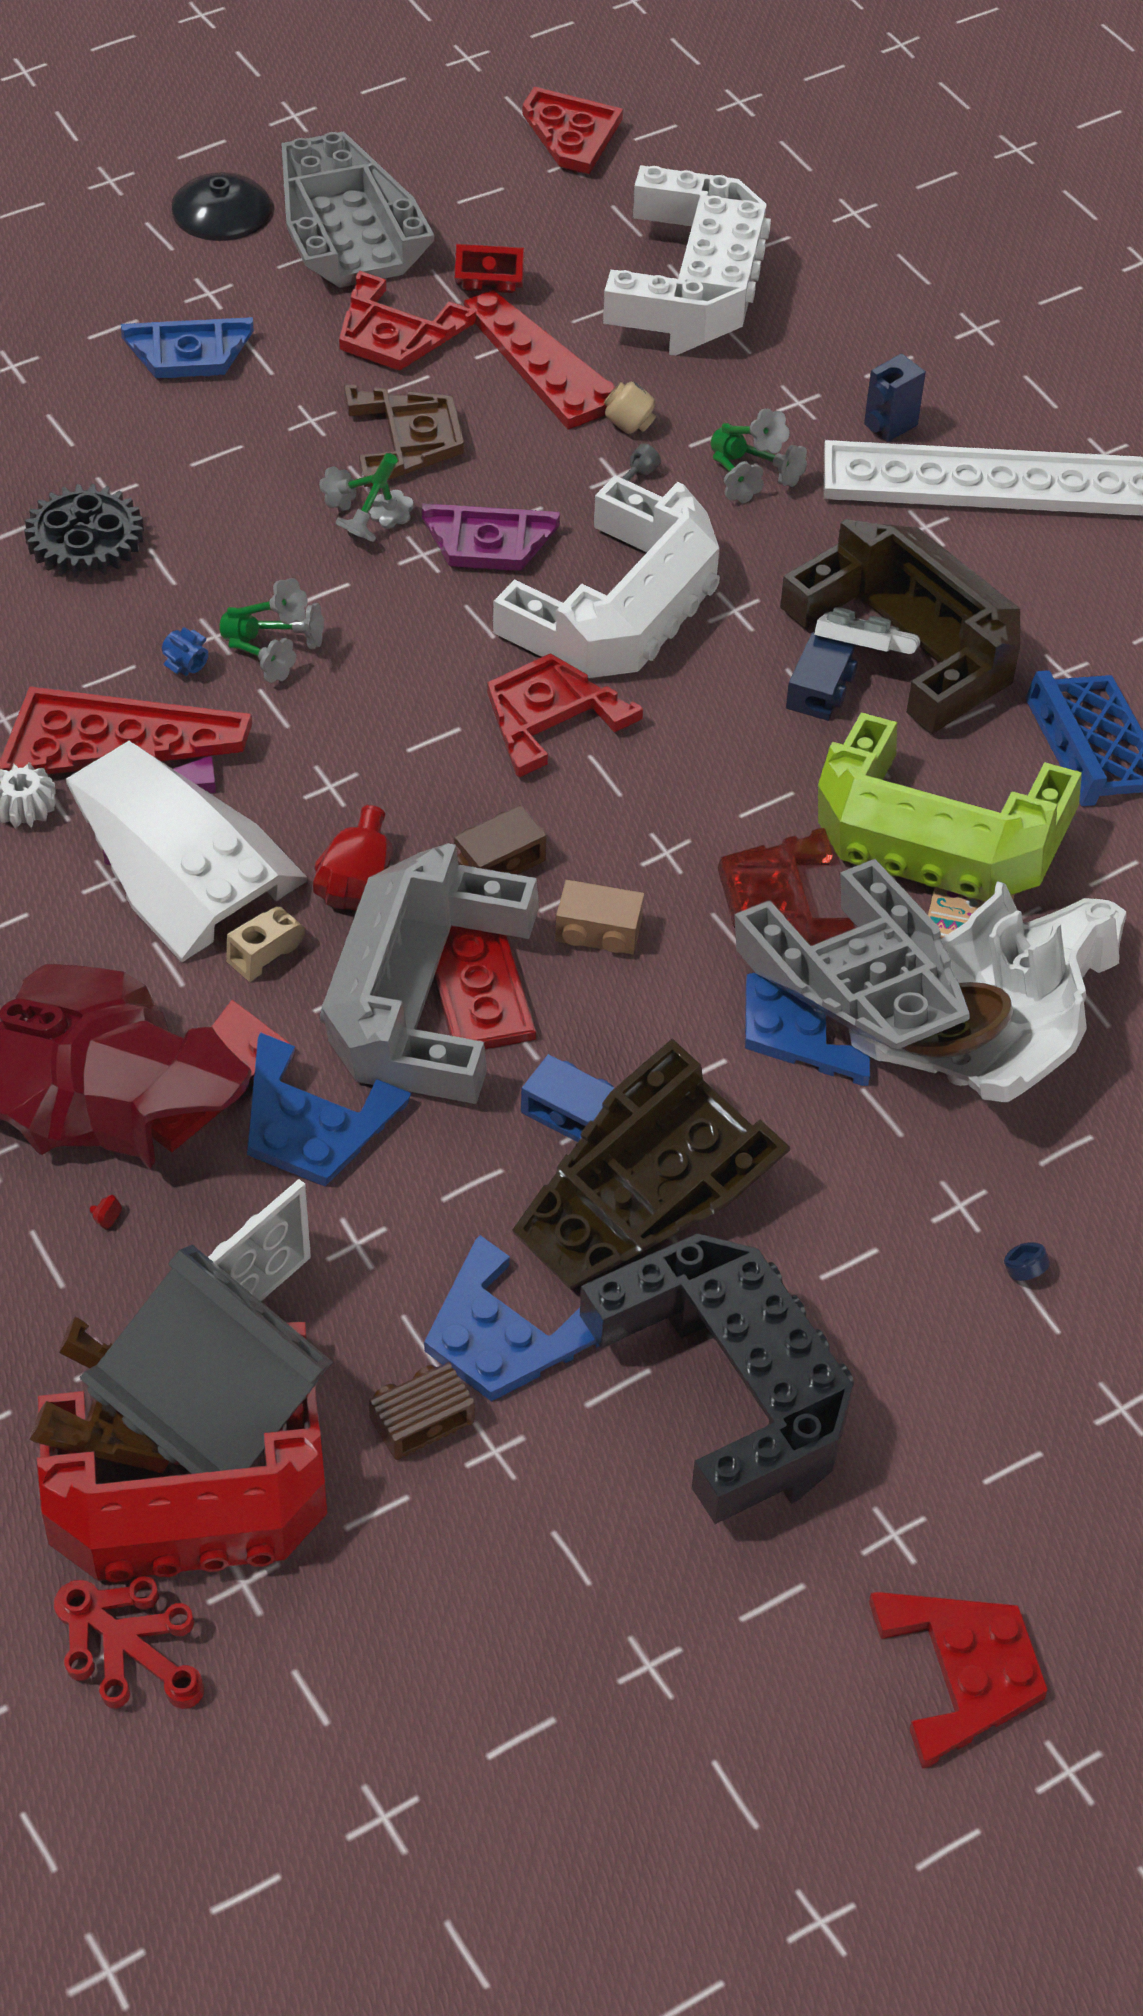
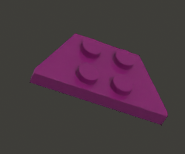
(489, 535)

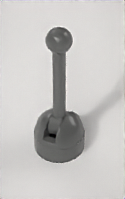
(643, 461)

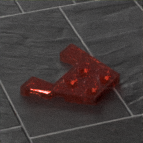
(773, 875)

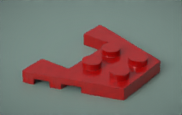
(391, 334)
(544, 696)
(982, 1660)

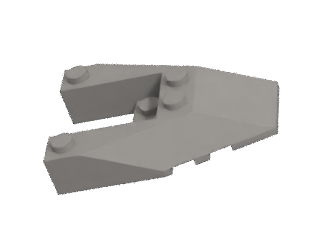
(877, 979)

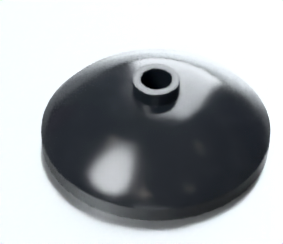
(221, 206)

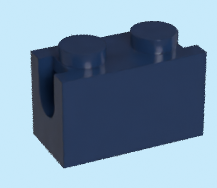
(894, 397)
(821, 676)

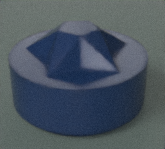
(1026, 1261)

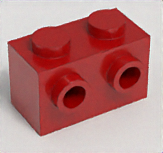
(489, 266)

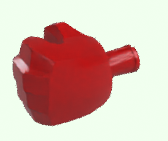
(352, 859)

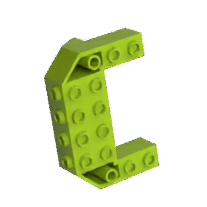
(935, 836)

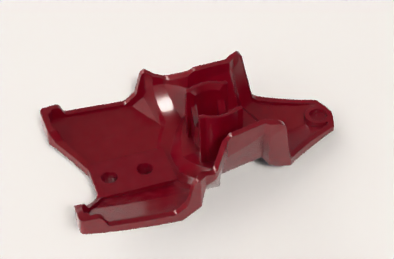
(103, 1063)

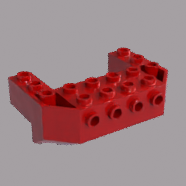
(184, 1519)

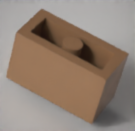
(599, 917)

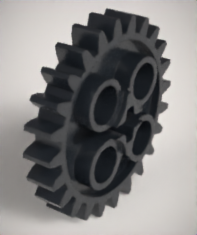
(84, 530)

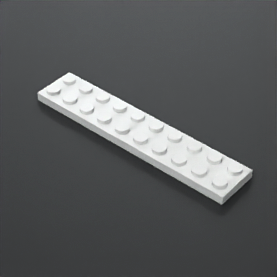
(983, 477)

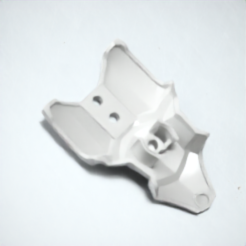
(1040, 971)

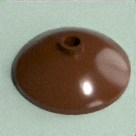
(989, 1014)

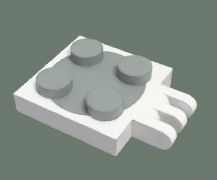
(870, 633)

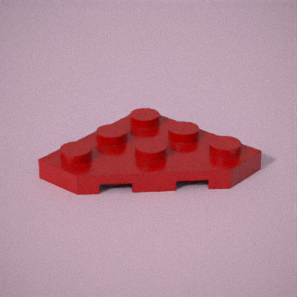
(571, 127)

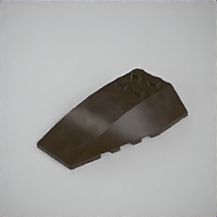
(645, 1170)

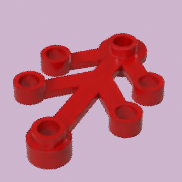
(123, 1636)

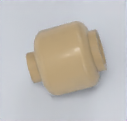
(630, 407)

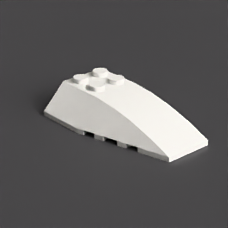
(177, 847)

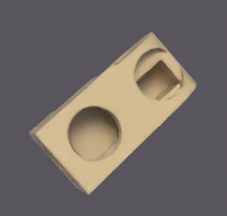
(262, 941)

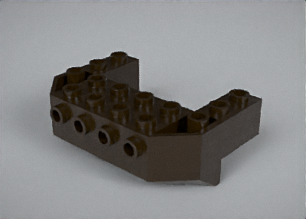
(924, 594)

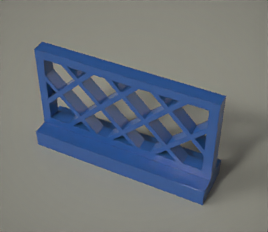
(1071, 740)

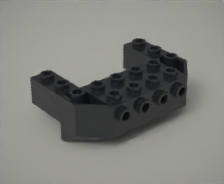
(765, 1340)

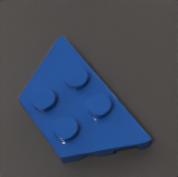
(188, 346)

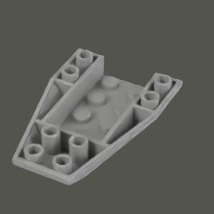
(349, 211)

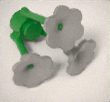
(768, 434)
(289, 602)

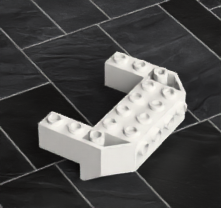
(717, 264)
(645, 608)

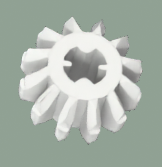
(25, 795)

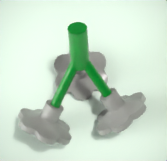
(388, 508)

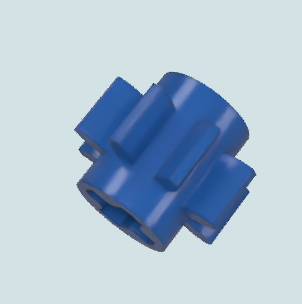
(185, 651)

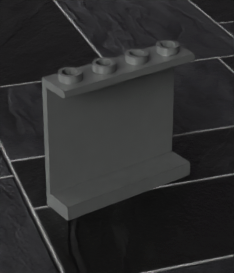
(206, 1369)

